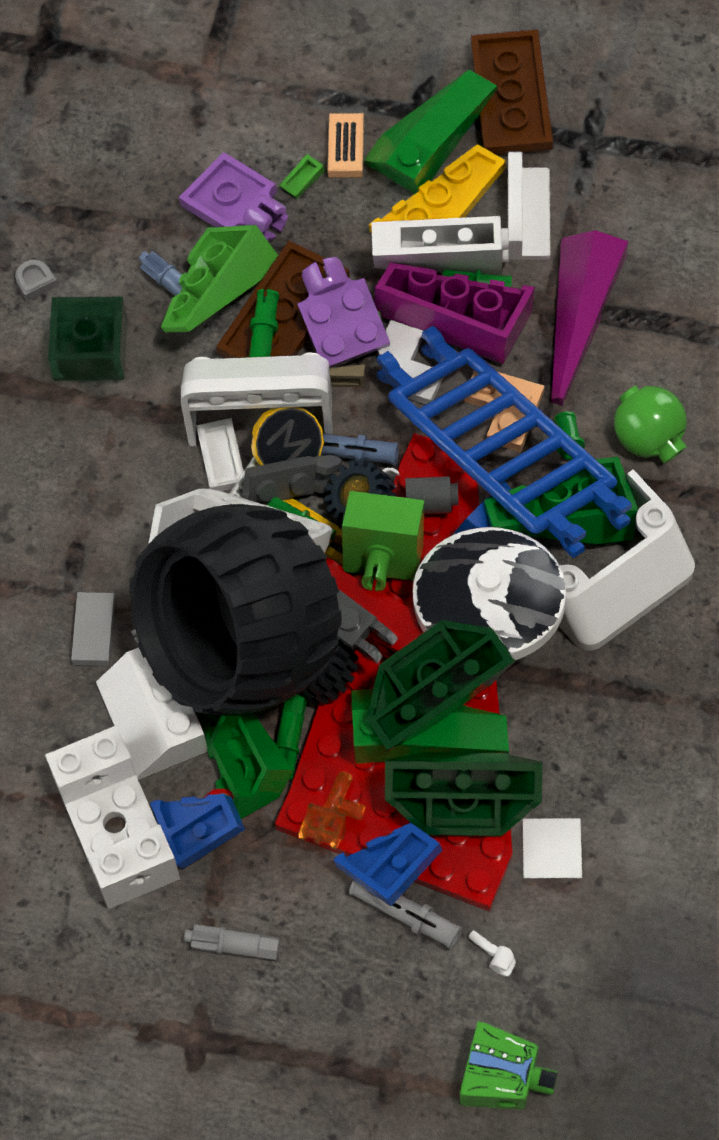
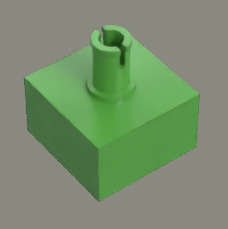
(382, 537)

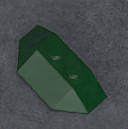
(434, 679)
(463, 791)

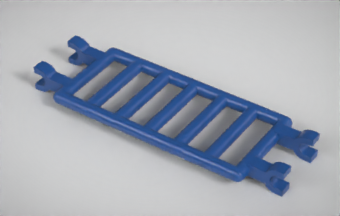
(553, 519)

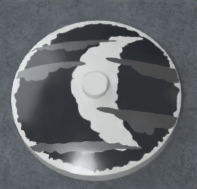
(492, 582)

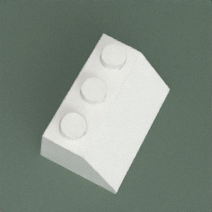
(149, 720)

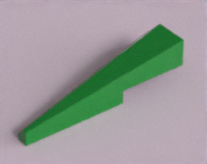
(246, 760)

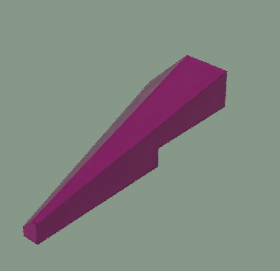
(586, 278)

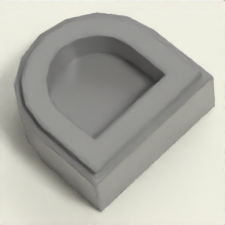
(34, 279)

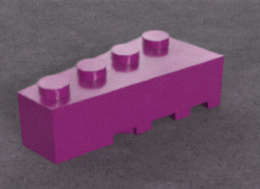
(462, 310)

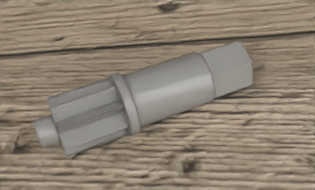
(232, 942)

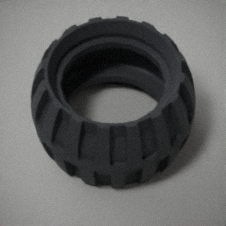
(235, 609)

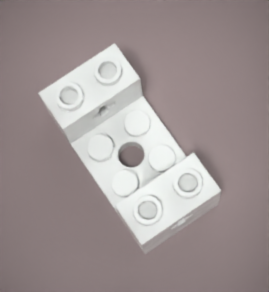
(100, 784)

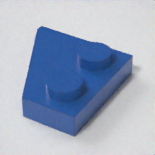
(197, 825)
(391, 862)

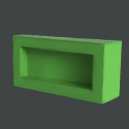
(302, 176)

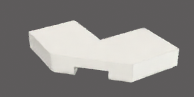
(404, 346)

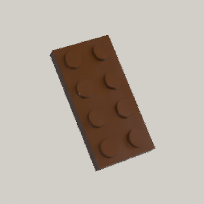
(518, 110)
(287, 280)

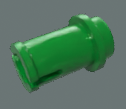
(567, 422)

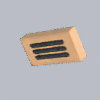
(345, 145)

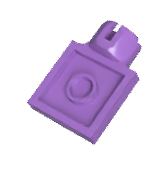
(235, 196)
(340, 314)

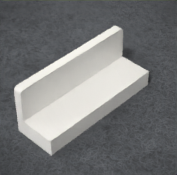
(528, 210)

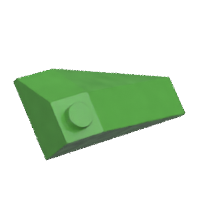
(221, 269)

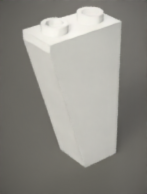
(442, 244)

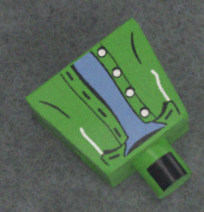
(503, 1071)

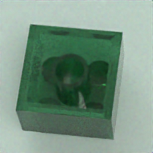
(87, 338)

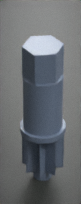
(161, 271)

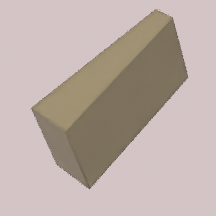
(348, 376)

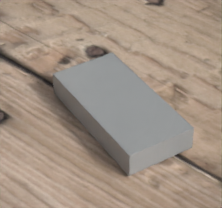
(93, 629)

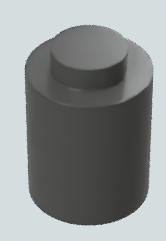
(435, 491)

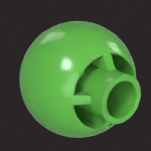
(651, 423)

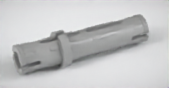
(445, 931)

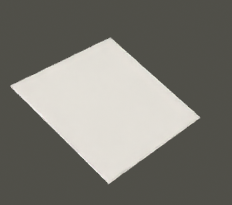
(552, 848)

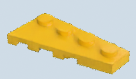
(452, 192)

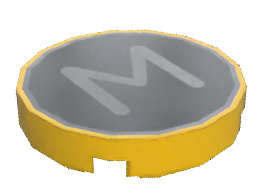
(286, 435)

